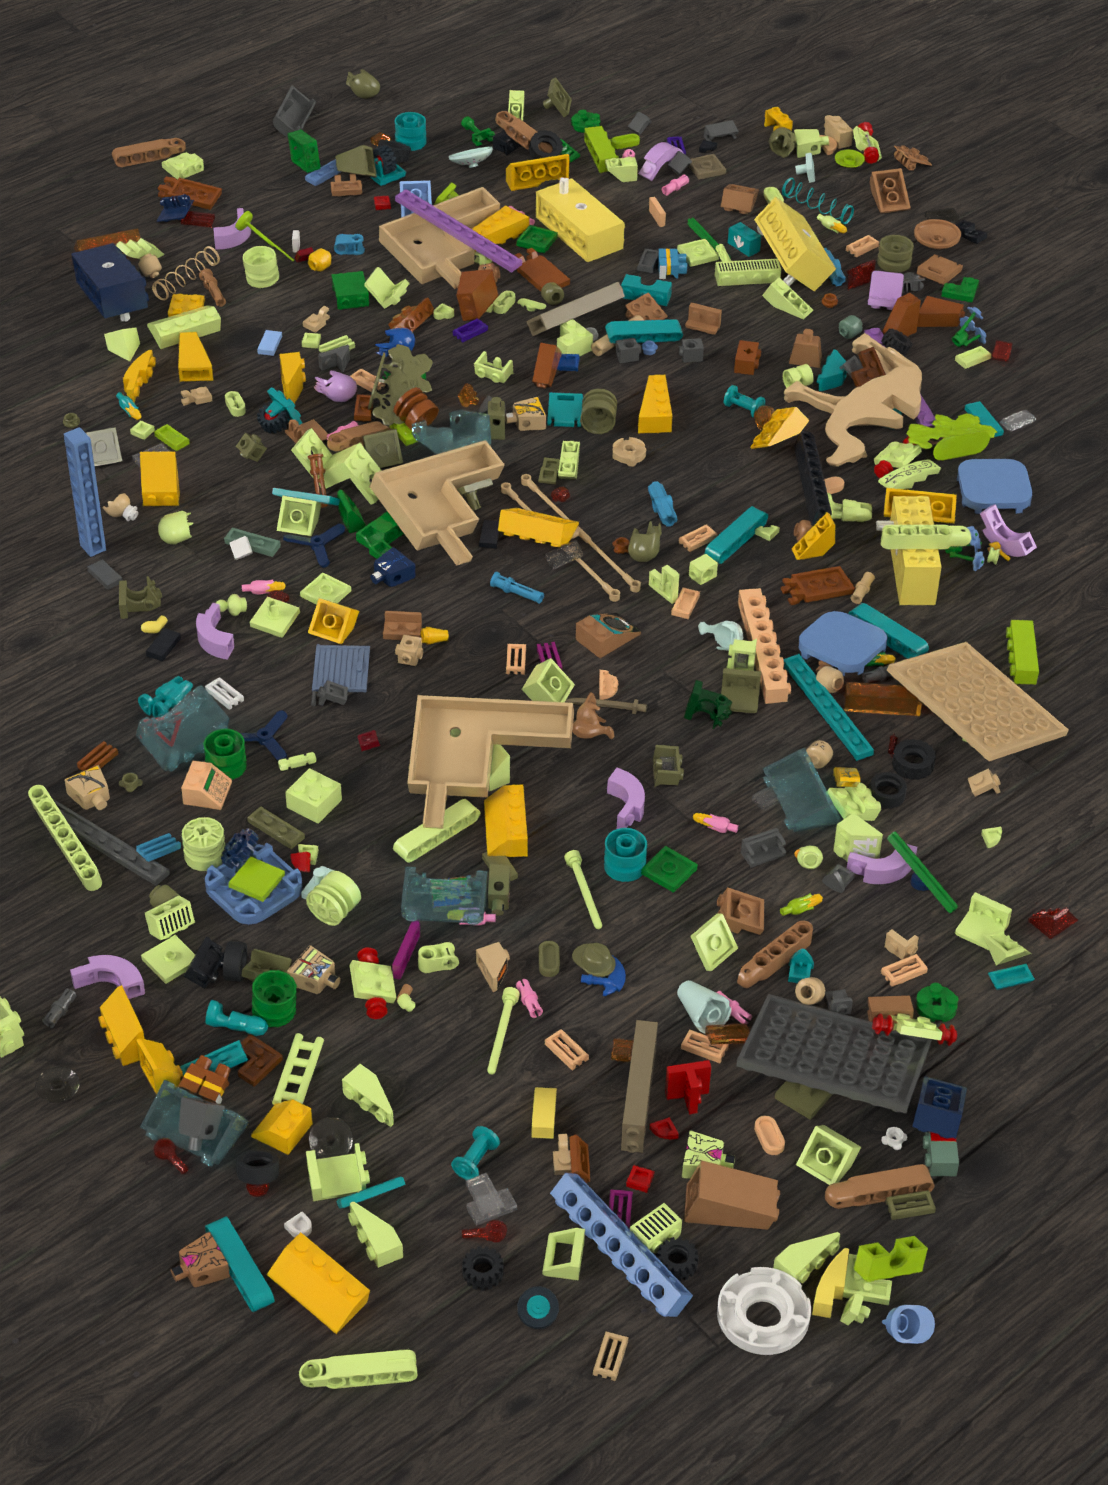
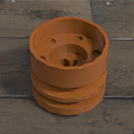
(415, 407)

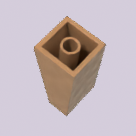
(730, 1198)

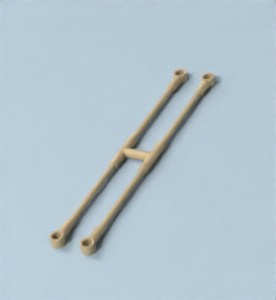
(614, 594)

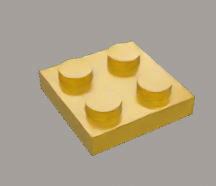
(183, 303)

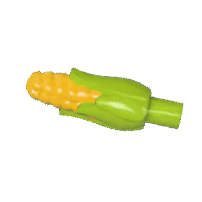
(801, 904)

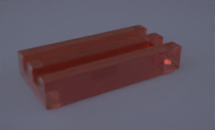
(198, 219)

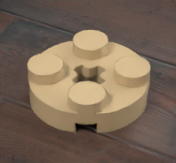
(623, 453)

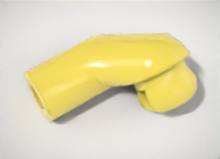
(154, 626)

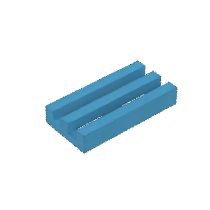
(158, 847)

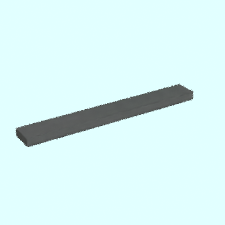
(113, 847)

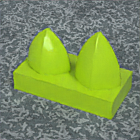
(447, 194)

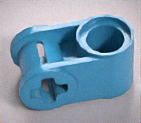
(348, 244)

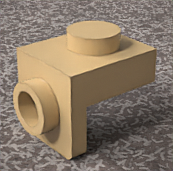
(983, 782)
(900, 946)

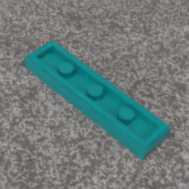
(308, 496)

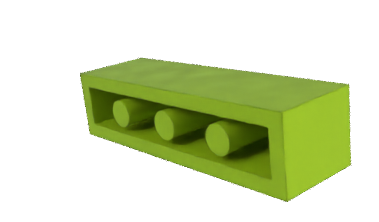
(599, 147)
(1022, 652)

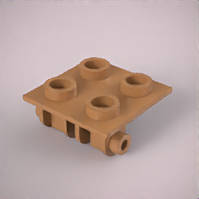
(910, 157)
(646, 308)
(296, 431)

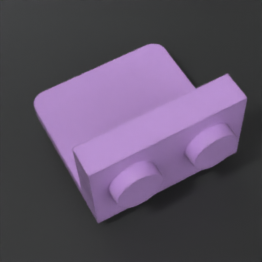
(885, 289)

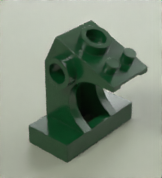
(710, 702)

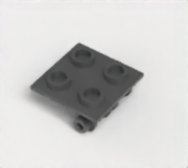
(912, 282)

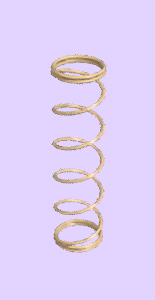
(167, 295)

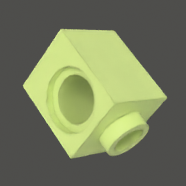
(703, 569)

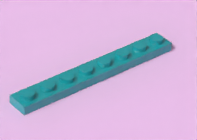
(828, 707)

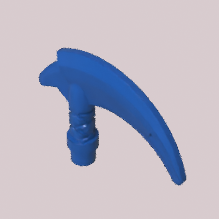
(611, 984)

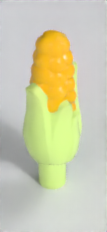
(831, 223)

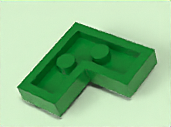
(965, 292)

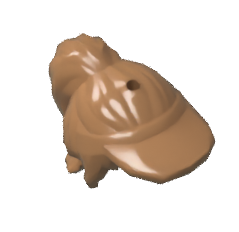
(588, 721)

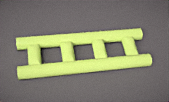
(291, 1061)

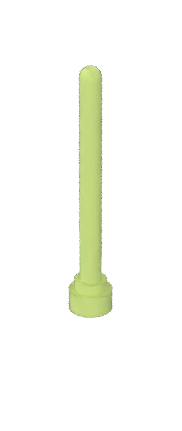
(574, 860)
(510, 998)

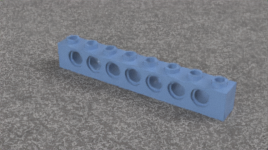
(85, 491)
(675, 1293)

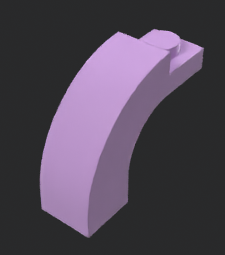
(656, 157)
(229, 236)
(996, 531)
(210, 639)
(631, 791)
(880, 870)
(109, 969)

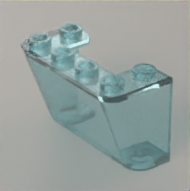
(471, 429)

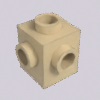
(409, 650)

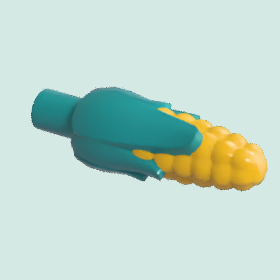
(129, 406)

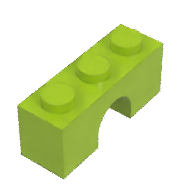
(876, 1263)

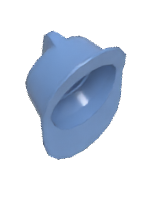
(910, 1323)

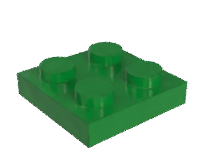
(537, 238)
(669, 869)

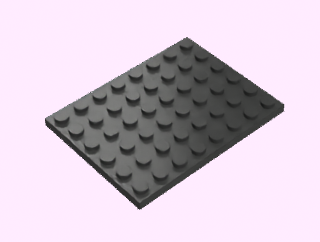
(834, 1053)

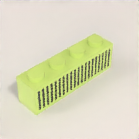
(747, 272)

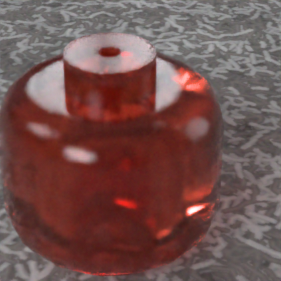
(560, 494)

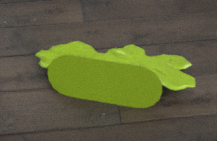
(958, 436)

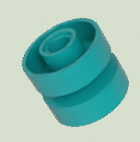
(411, 130)
(625, 854)

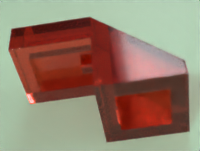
(1002, 351)

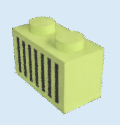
(169, 917)
(657, 1227)

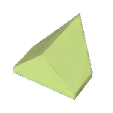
(123, 342)
(1003, 948)

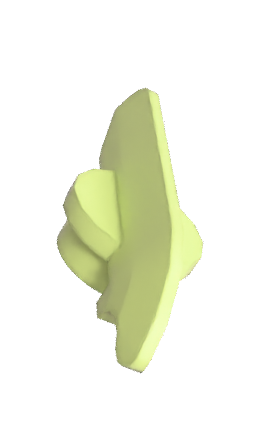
(531, 305)

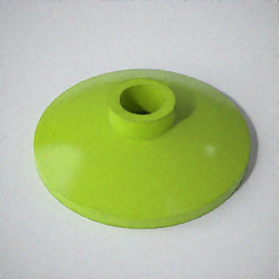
(849, 158)

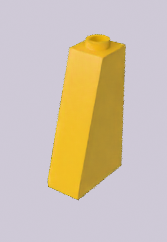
(193, 360)

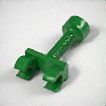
(477, 136)

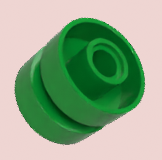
(226, 751)

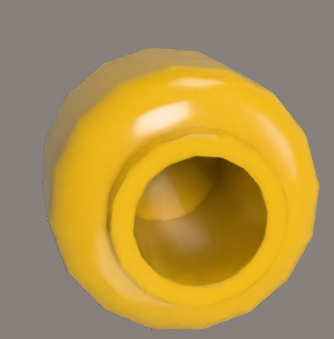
(319, 260)

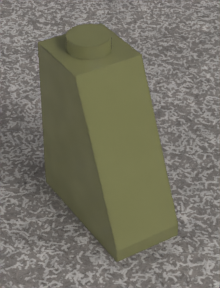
(357, 161)

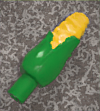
(881, 659)

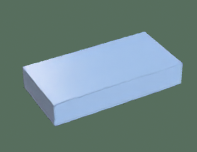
(269, 342)

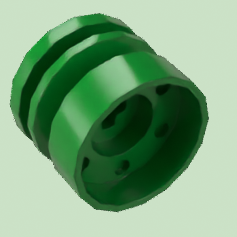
(274, 997)

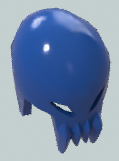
(397, 336)

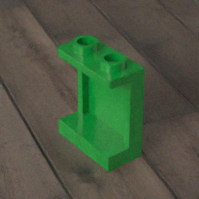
(350, 290)

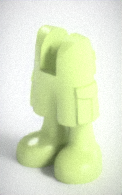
(850, 510)

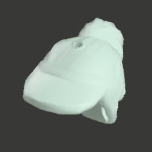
(724, 633)

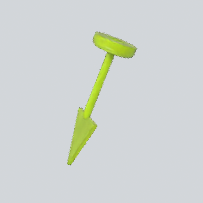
(245, 220)

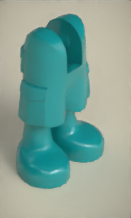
(166, 697)
(236, 1021)

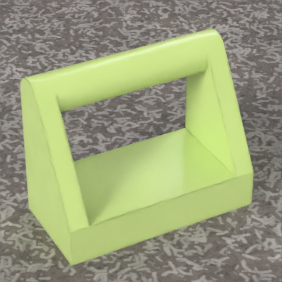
(568, 1270)

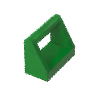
(349, 513)

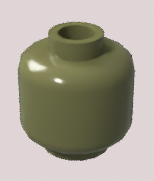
(552, 293)
(161, 894)

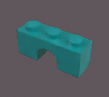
(633, 289)

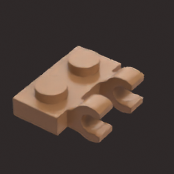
(343, 188)

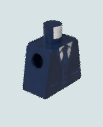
(393, 568)

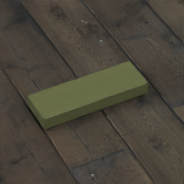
(276, 827)

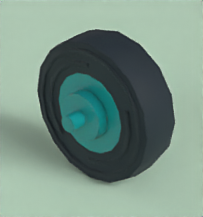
(538, 1307)

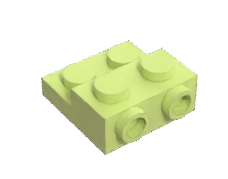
(183, 165)
(855, 800)

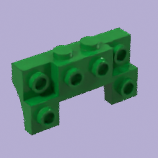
(379, 535)

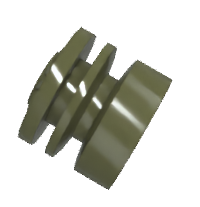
(598, 411)

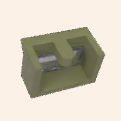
(667, 765)

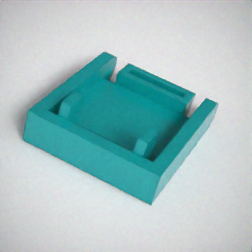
(564, 409)

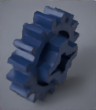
(239, 848)

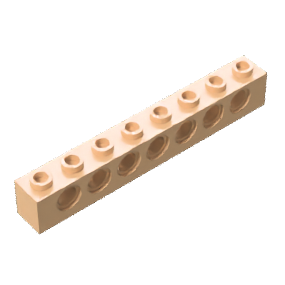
(767, 658)

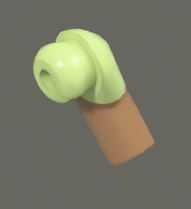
(404, 999)

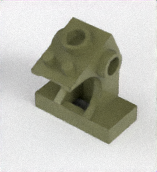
(138, 600)

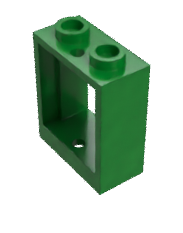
(305, 147)

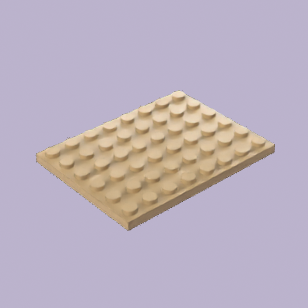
(977, 701)

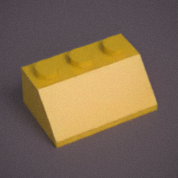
(121, 1026)

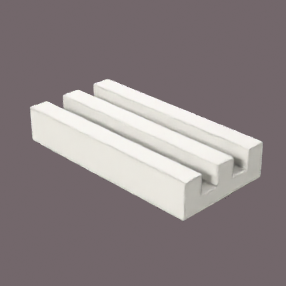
(221, 695)

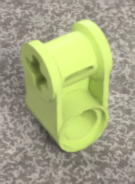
(436, 958)

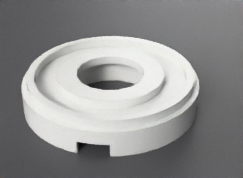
(769, 1286)

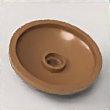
(937, 234)

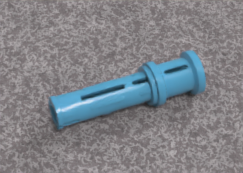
(509, 585)

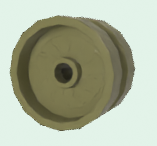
(895, 253)

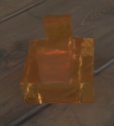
(468, 396)

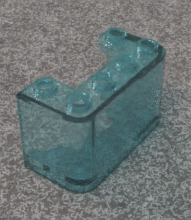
(183, 730)

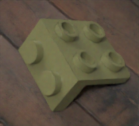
(742, 689)

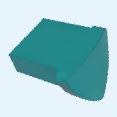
(800, 966)

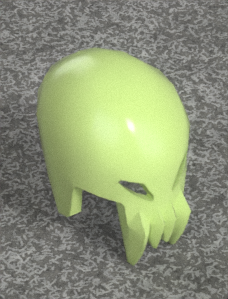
(174, 527)

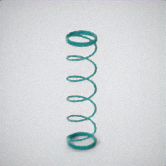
(793, 185)

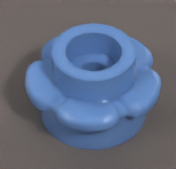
(649, 347)

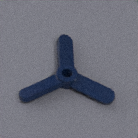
(318, 542)
(265, 735)

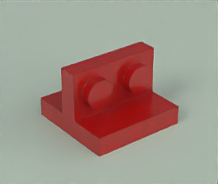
(689, 1082)

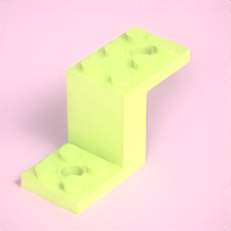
(346, 464)

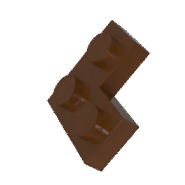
(871, 368)
(261, 1060)

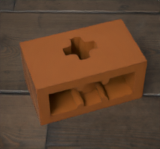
(747, 357)

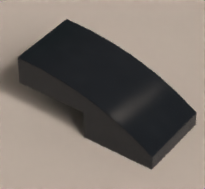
(970, 233)

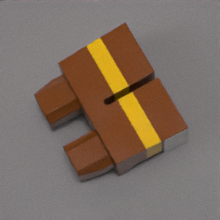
(205, 1083)

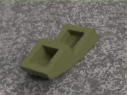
(549, 471)

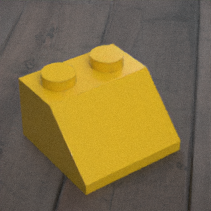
(332, 621)
(158, 1064)
(284, 1125)

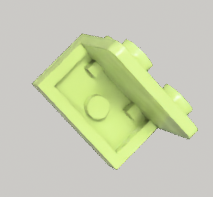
(383, 288)
(982, 919)
(10, 1030)

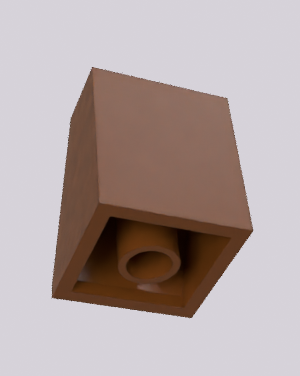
(476, 293)

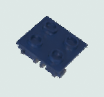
(174, 207)

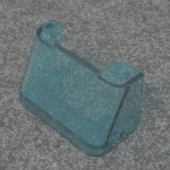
(801, 792)
(444, 898)
(164, 1118)

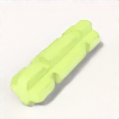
(722, 253)
(297, 761)

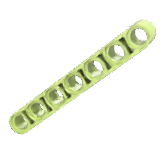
(65, 838)

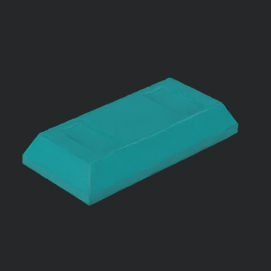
(1011, 976)

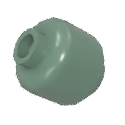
(850, 327)

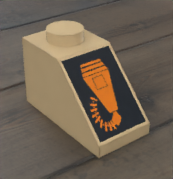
(492, 963)

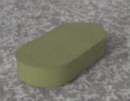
(549, 959)

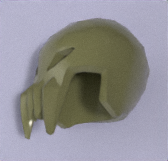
(363, 84)
(782, 141)
(645, 546)

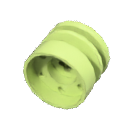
(260, 266)
(203, 843)
(333, 898)

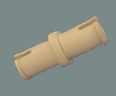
(862, 587)

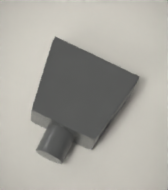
(199, 1120)

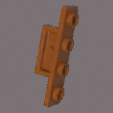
(412, 316)

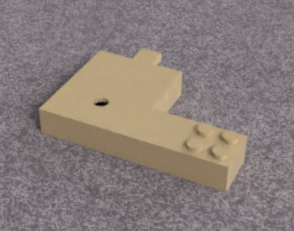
(439, 252)
(439, 510)
(462, 764)

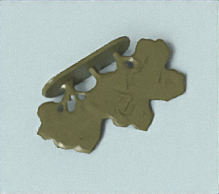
(400, 381)

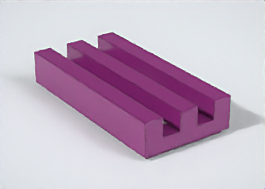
(547, 648)
(621, 1193)

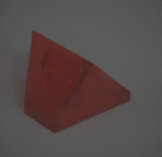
(860, 274)
(1053, 921)

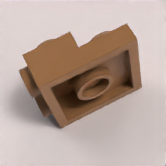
(742, 911)

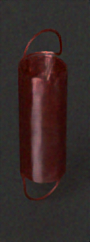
(892, 743)

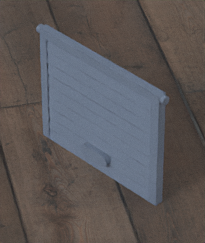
(342, 666)

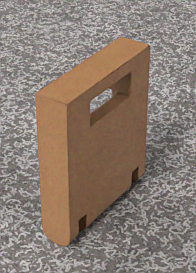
(946, 268)

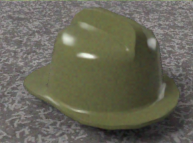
(594, 959)

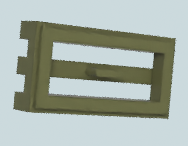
(911, 1208)

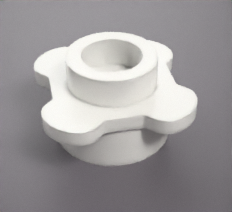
(897, 1134)

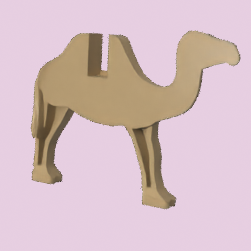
(866, 404)

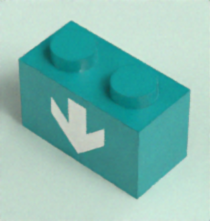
(744, 239)

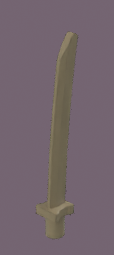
(613, 704)

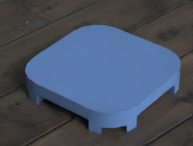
(994, 483)
(842, 641)
(243, 907)

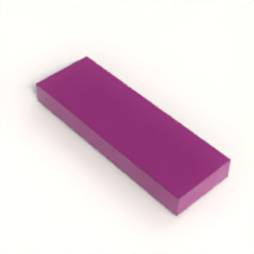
(406, 949)

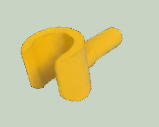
(996, 545)

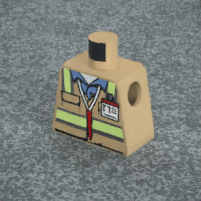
(314, 971)

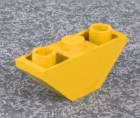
(816, 540)

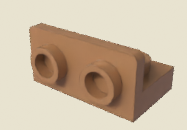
(704, 318)
(402, 623)

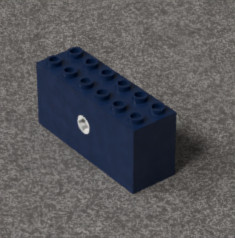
(110, 281)

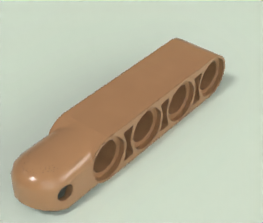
(519, 131)
(142, 152)
(353, 435)
(776, 954)
(877, 1186)

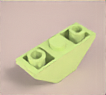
(569, 460)

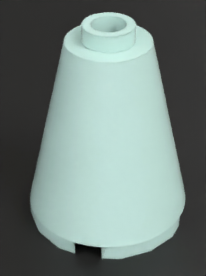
(703, 1005)

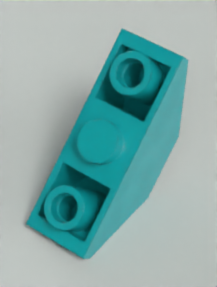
(831, 374)

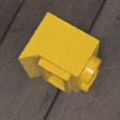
(775, 116)

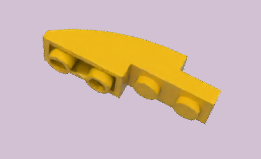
(138, 374)

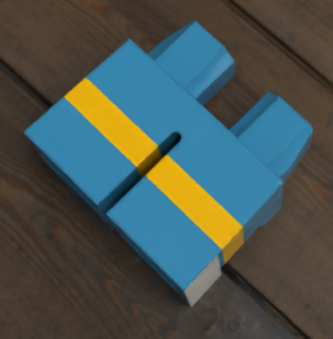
(671, 263)

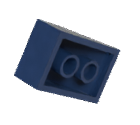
(940, 1107)

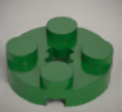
(584, 120)
(940, 994)

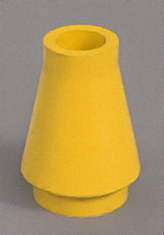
(433, 635)

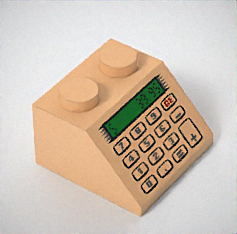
(205, 786)

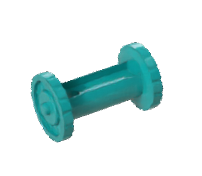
(742, 401)
(484, 1140)

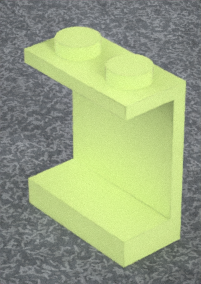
(337, 1175)

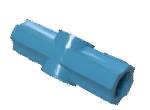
(837, 276)
(662, 504)

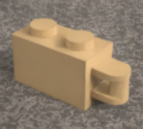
(839, 130)

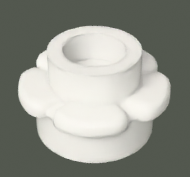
(130, 513)

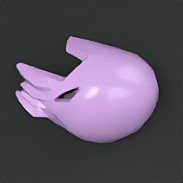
(340, 390)

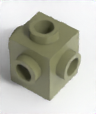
(251, 447)

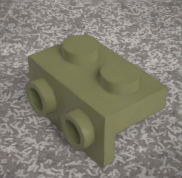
(263, 962)

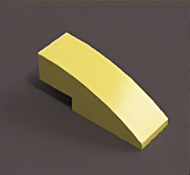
(544, 1113)
(831, 1285)

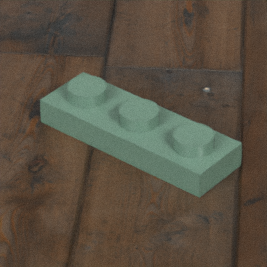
(257, 542)

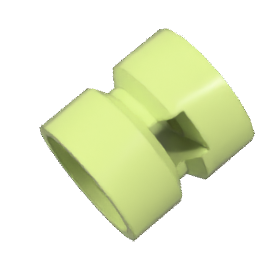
(801, 374)

